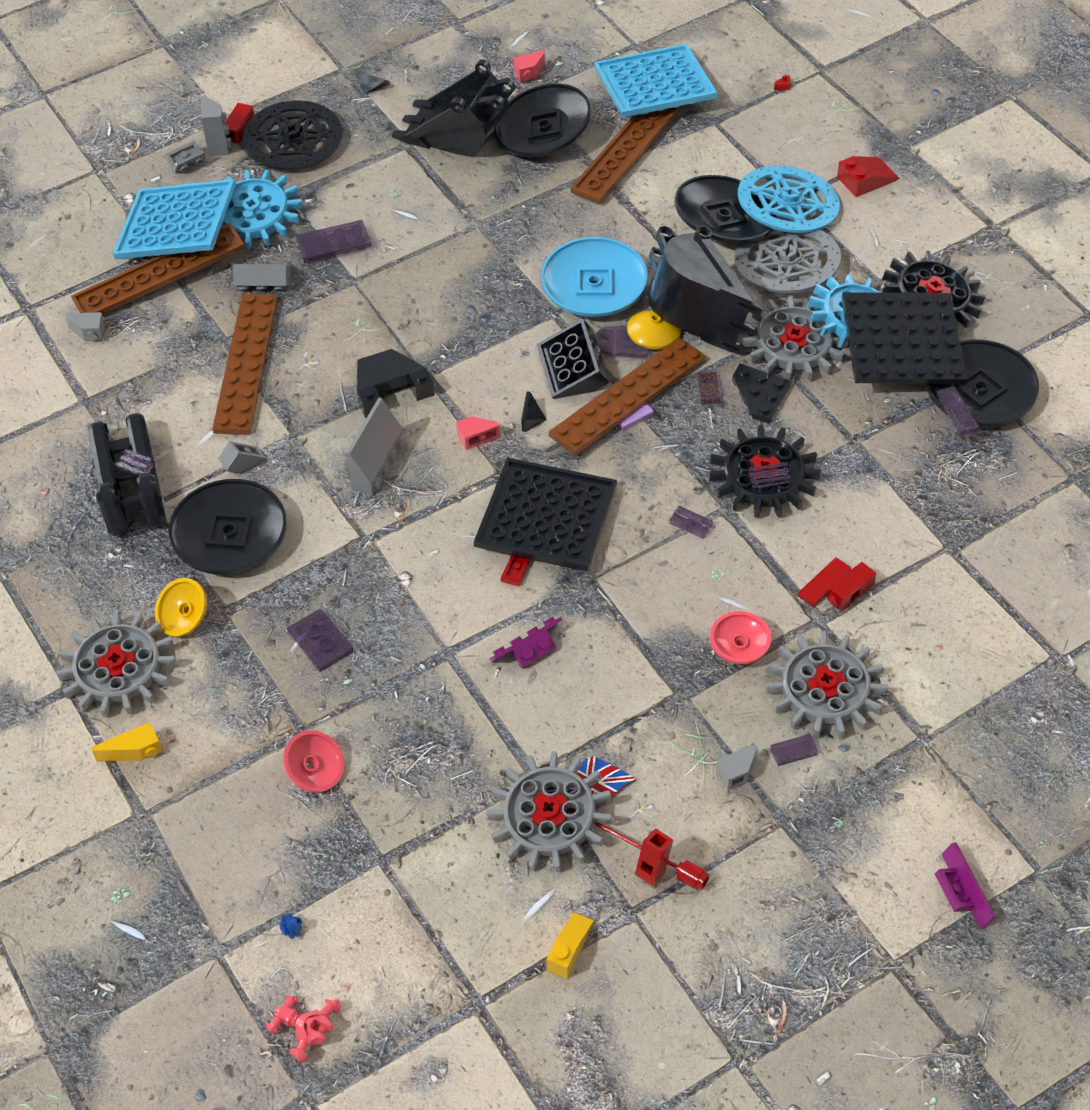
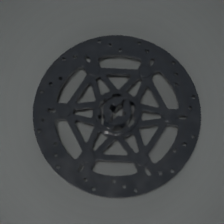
(292, 135)

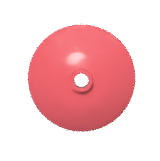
(742, 629)
(322, 755)

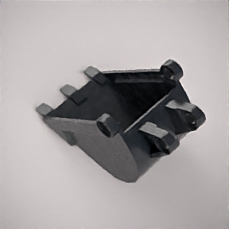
(460, 115)
(699, 289)

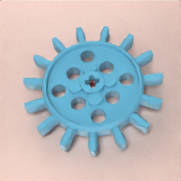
(261, 208)
(832, 307)

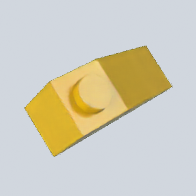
(130, 746)
(568, 945)

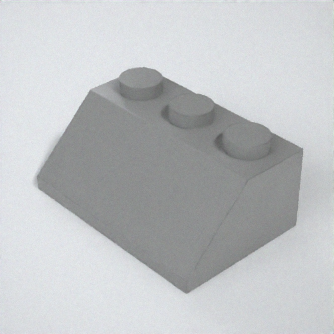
(214, 127)
(261, 275)

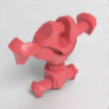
(309, 1026)

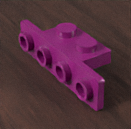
(531, 647)
(962, 887)

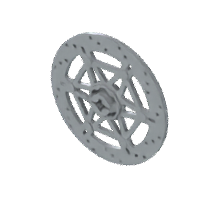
(785, 258)

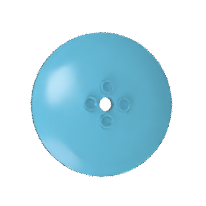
(573, 267)

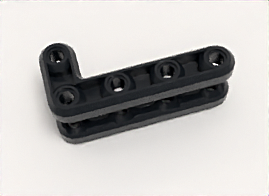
(108, 476)

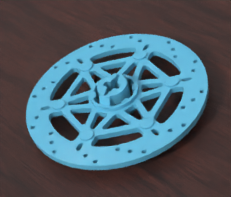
(788, 199)

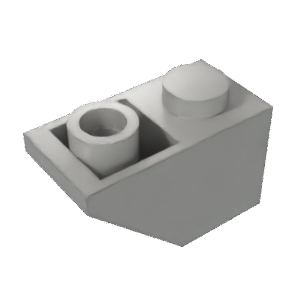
(736, 767)

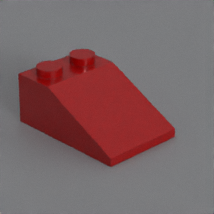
(864, 174)

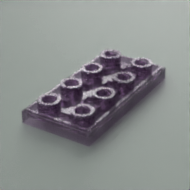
(333, 241)

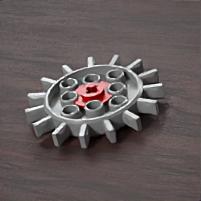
(792, 339)
(116, 663)
(826, 684)
(557, 803)

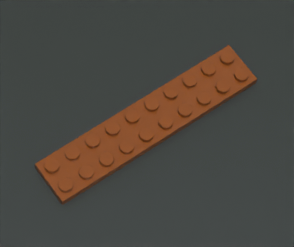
(622, 154)
(154, 275)
(245, 364)
(626, 396)

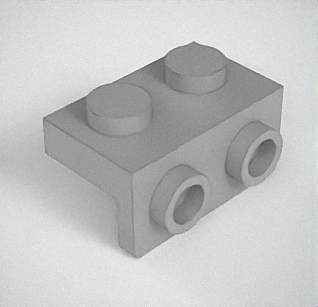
(185, 156)

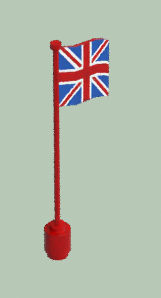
(614, 780)

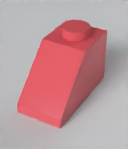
(529, 65)
(476, 431)

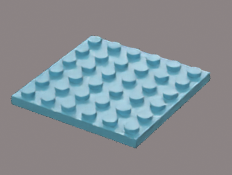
(655, 80)
(175, 219)

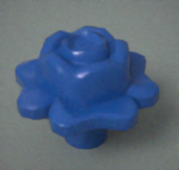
(290, 925)

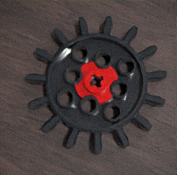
(936, 277)
(774, 448)

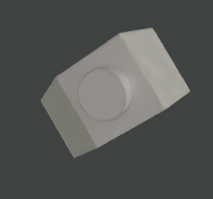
(87, 325)
(240, 457)

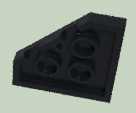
(760, 391)

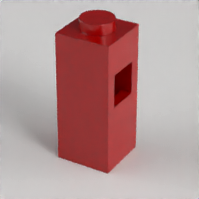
(238, 120)
(851, 586)
(654, 857)

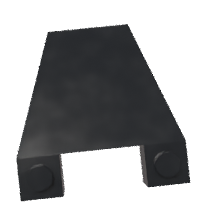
(386, 372)

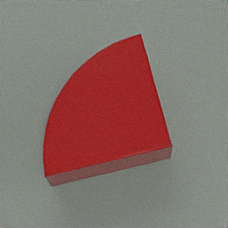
(783, 83)

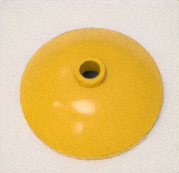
(651, 331)
(181, 607)

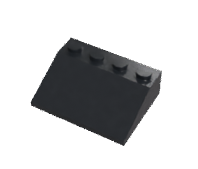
(573, 361)

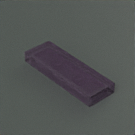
(957, 411)

